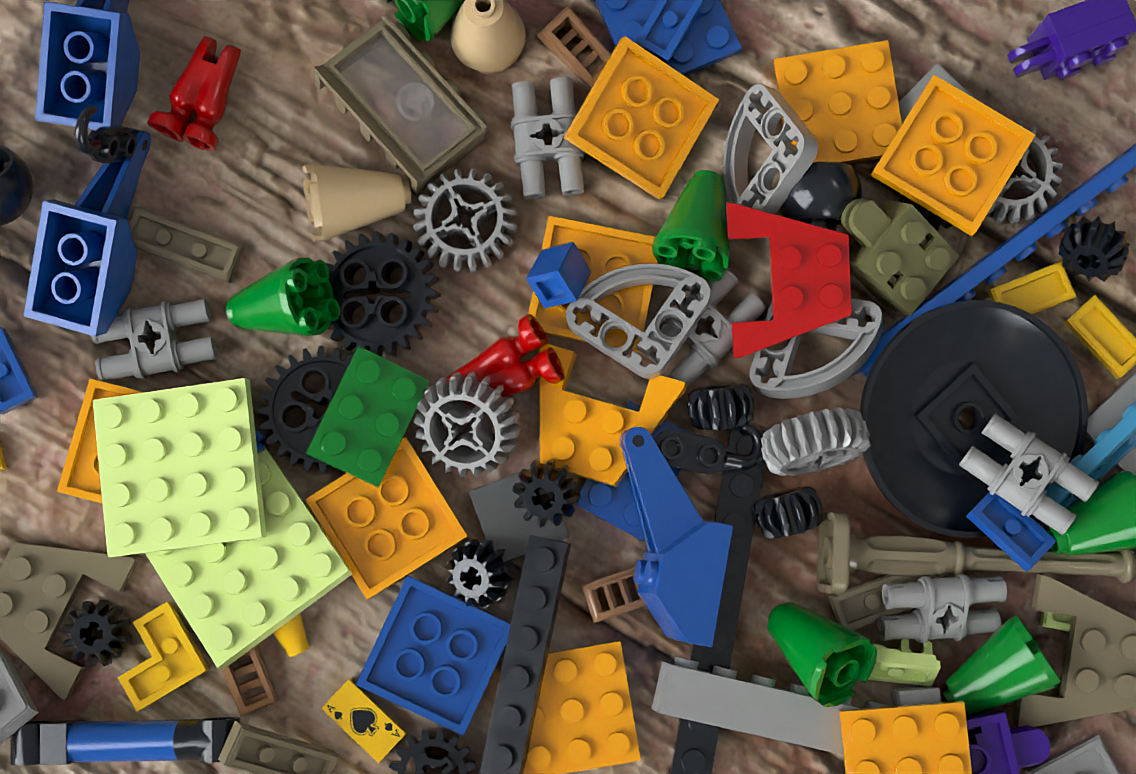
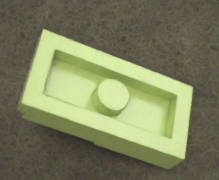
(905, 666)

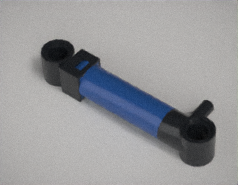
(119, 741)

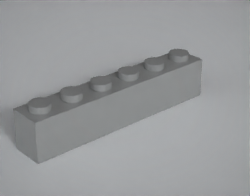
(749, 705)

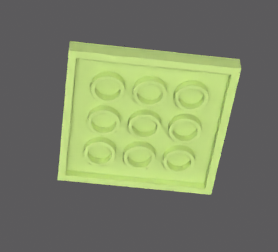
(179, 468)
(254, 586)

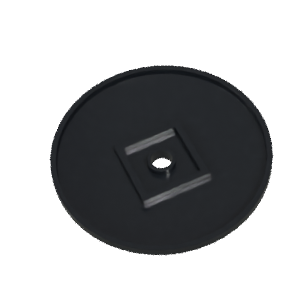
(958, 359)

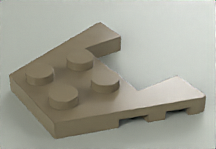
(36, 595)
(1097, 662)

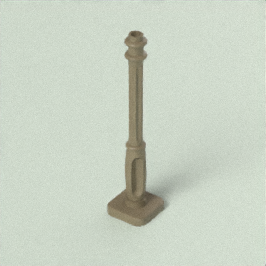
(917, 556)

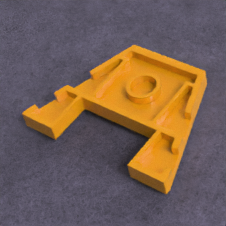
(588, 431)

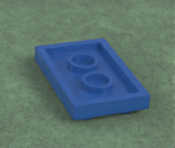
(618, 503)

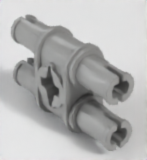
(529, 136)
(710, 349)
(168, 351)
(1050, 468)
(941, 608)

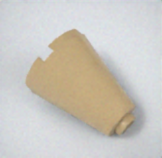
(487, 35)
(351, 198)

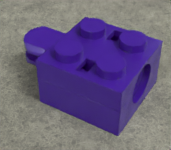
(1076, 37)
(1001, 749)

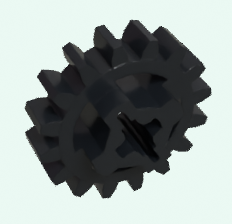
(423, 756)

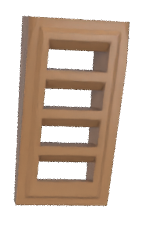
(557, 47)
(593, 601)
(257, 701)

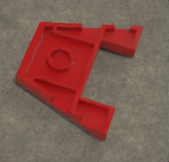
(806, 277)

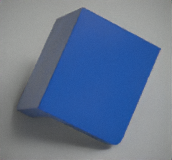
(558, 275)

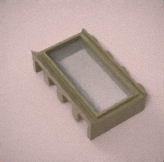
(403, 103)

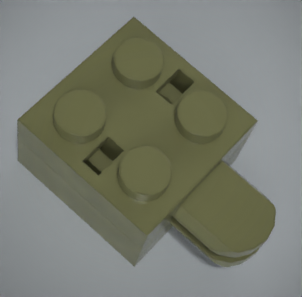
(895, 252)

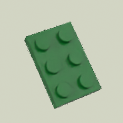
(367, 417)

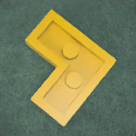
(173, 658)

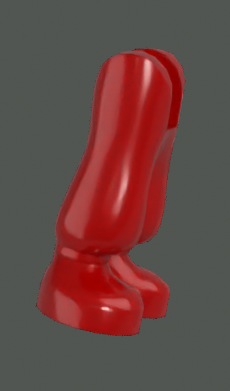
(201, 90)
(503, 362)

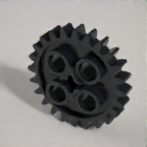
(379, 261)
(281, 402)

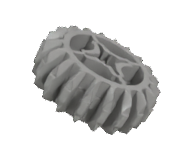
(1037, 184)
(480, 211)
(815, 441)
(486, 448)

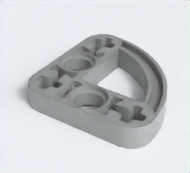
(787, 158)
(652, 338)
(828, 376)

